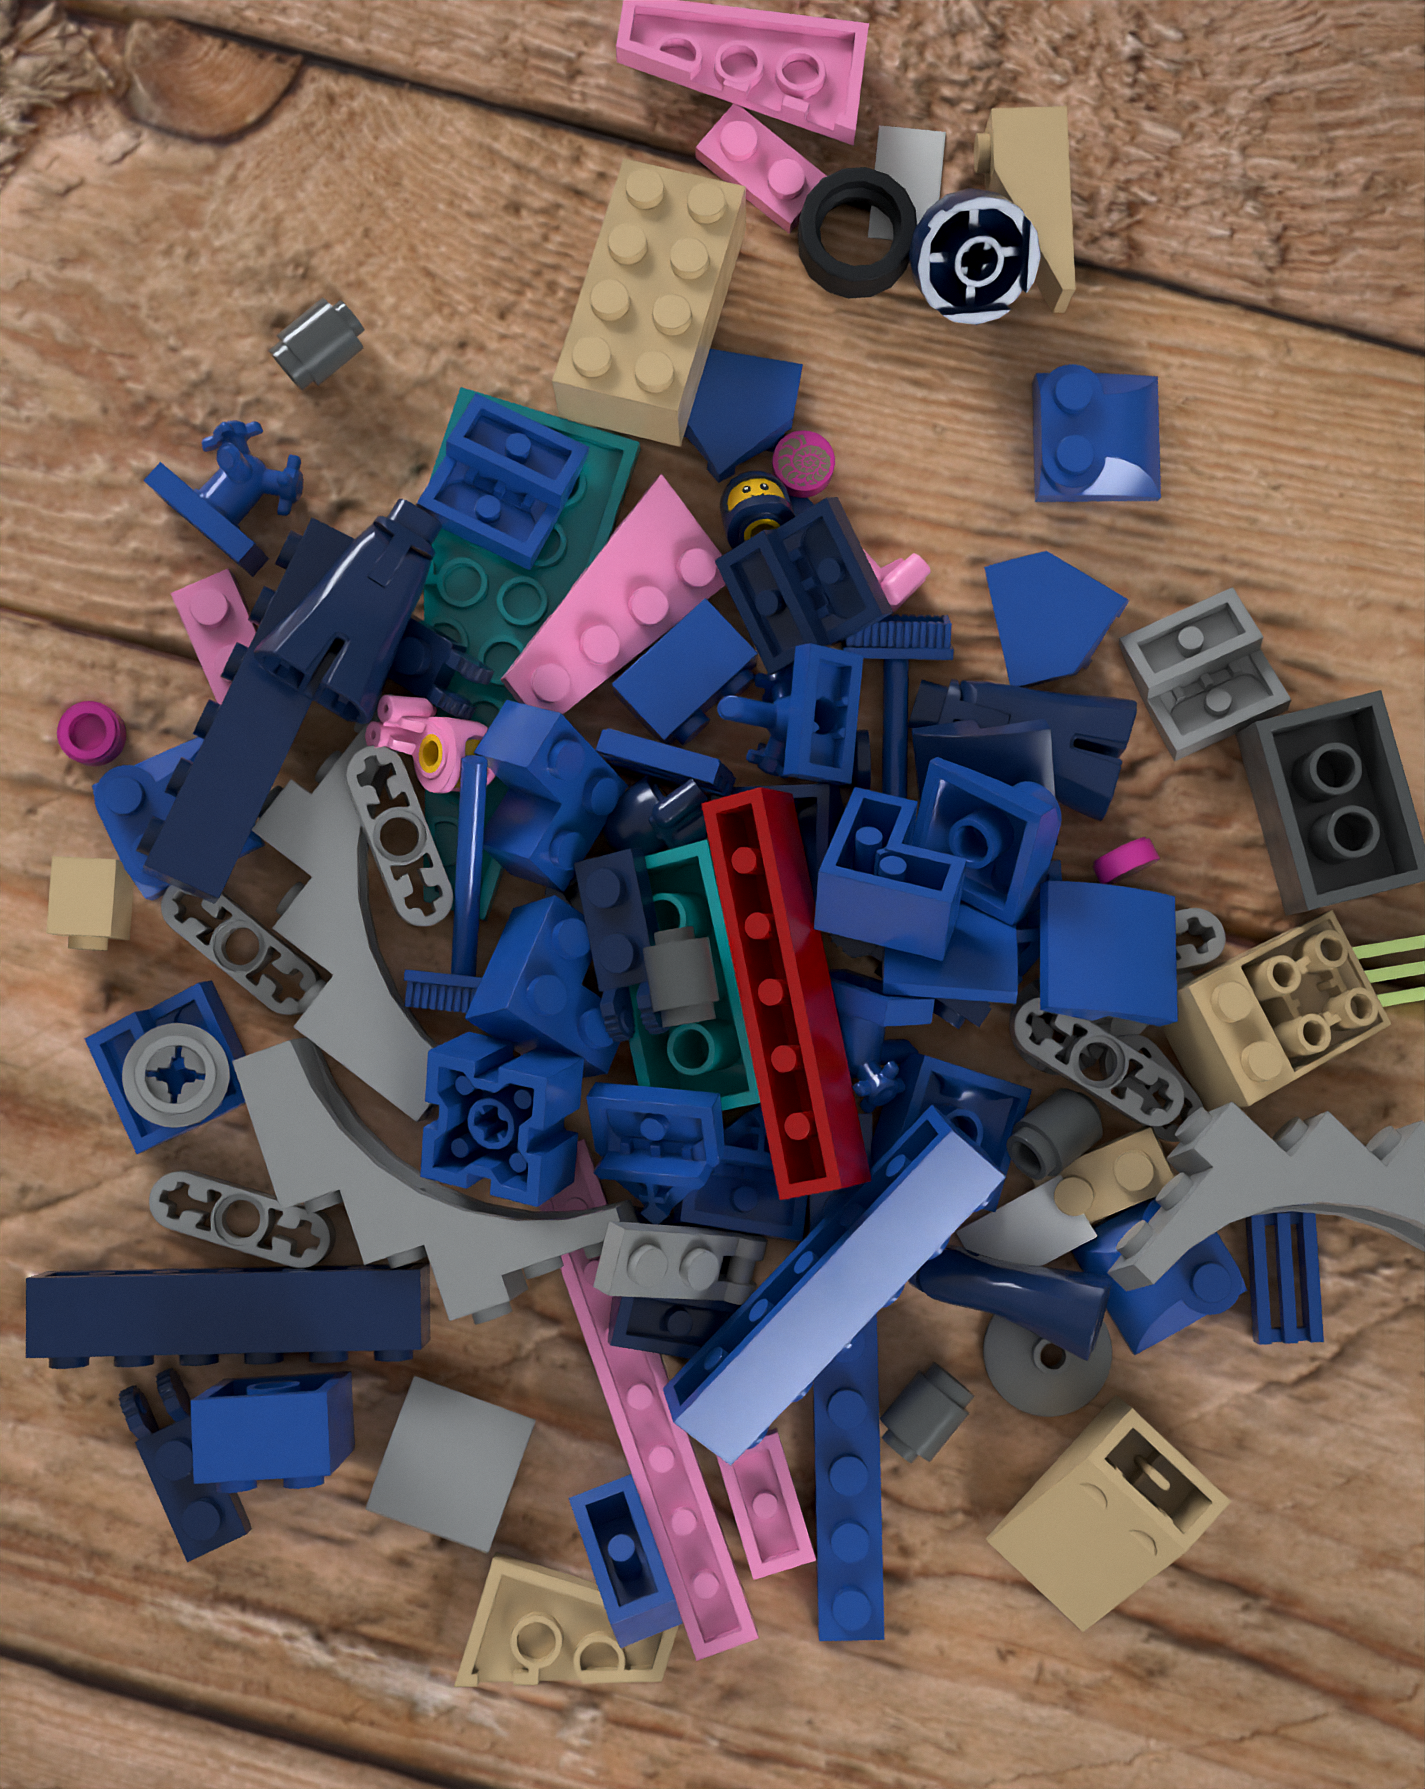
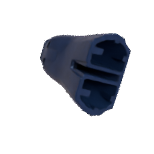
(351, 622)
(1085, 731)
(1048, 1301)

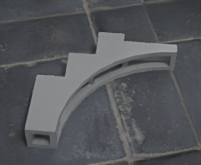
(330, 919)
(328, 1156)
(1307, 1167)

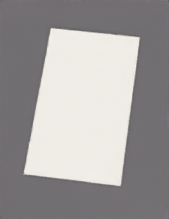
(914, 162)
(1028, 1229)

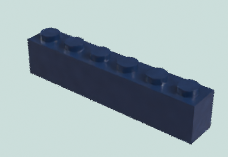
(242, 739)
(227, 1312)

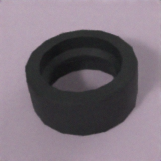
(853, 186)

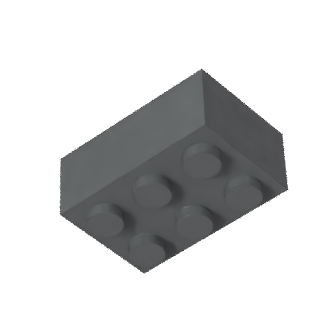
(1333, 802)

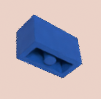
(687, 675)
(625, 1561)

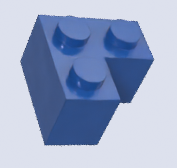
(554, 796)
(884, 887)
(536, 989)

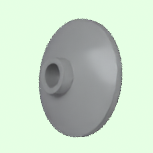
(1019, 1376)

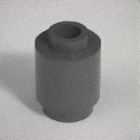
(318, 343)
(681, 977)
(1055, 1134)
(926, 1414)

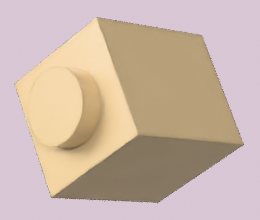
(89, 901)

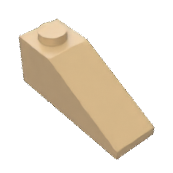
(1030, 165)

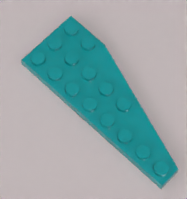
(501, 606)

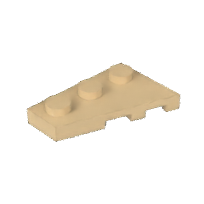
(552, 1628)

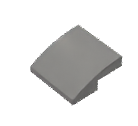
(1203, 673)
(450, 1464)

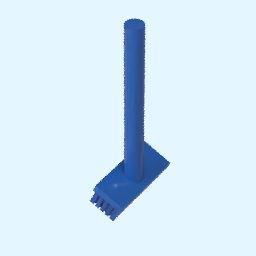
(897, 641)
(458, 989)

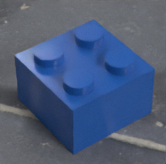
(272, 1430)

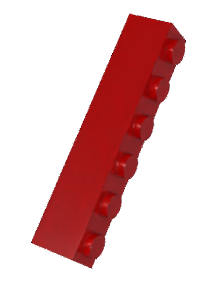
(785, 993)

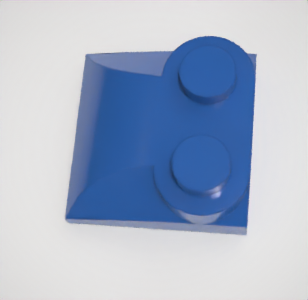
(1095, 436)
(129, 799)
(996, 827)
(973, 1101)
(1195, 1286)

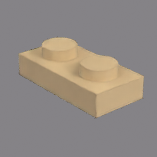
(1113, 1176)

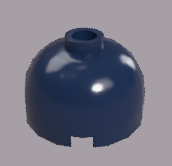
(974, 255)

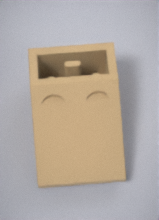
(1273, 1014)
(1107, 1516)

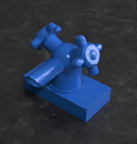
(230, 492)
(808, 714)
(863, 1022)

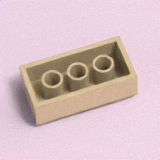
(650, 302)

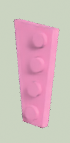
(758, 59)
(625, 600)

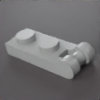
(678, 1262)

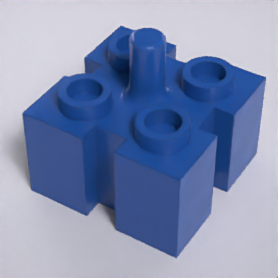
(501, 1118)

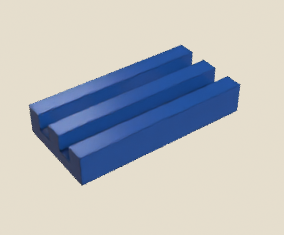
(665, 762)
(1308, 1272)

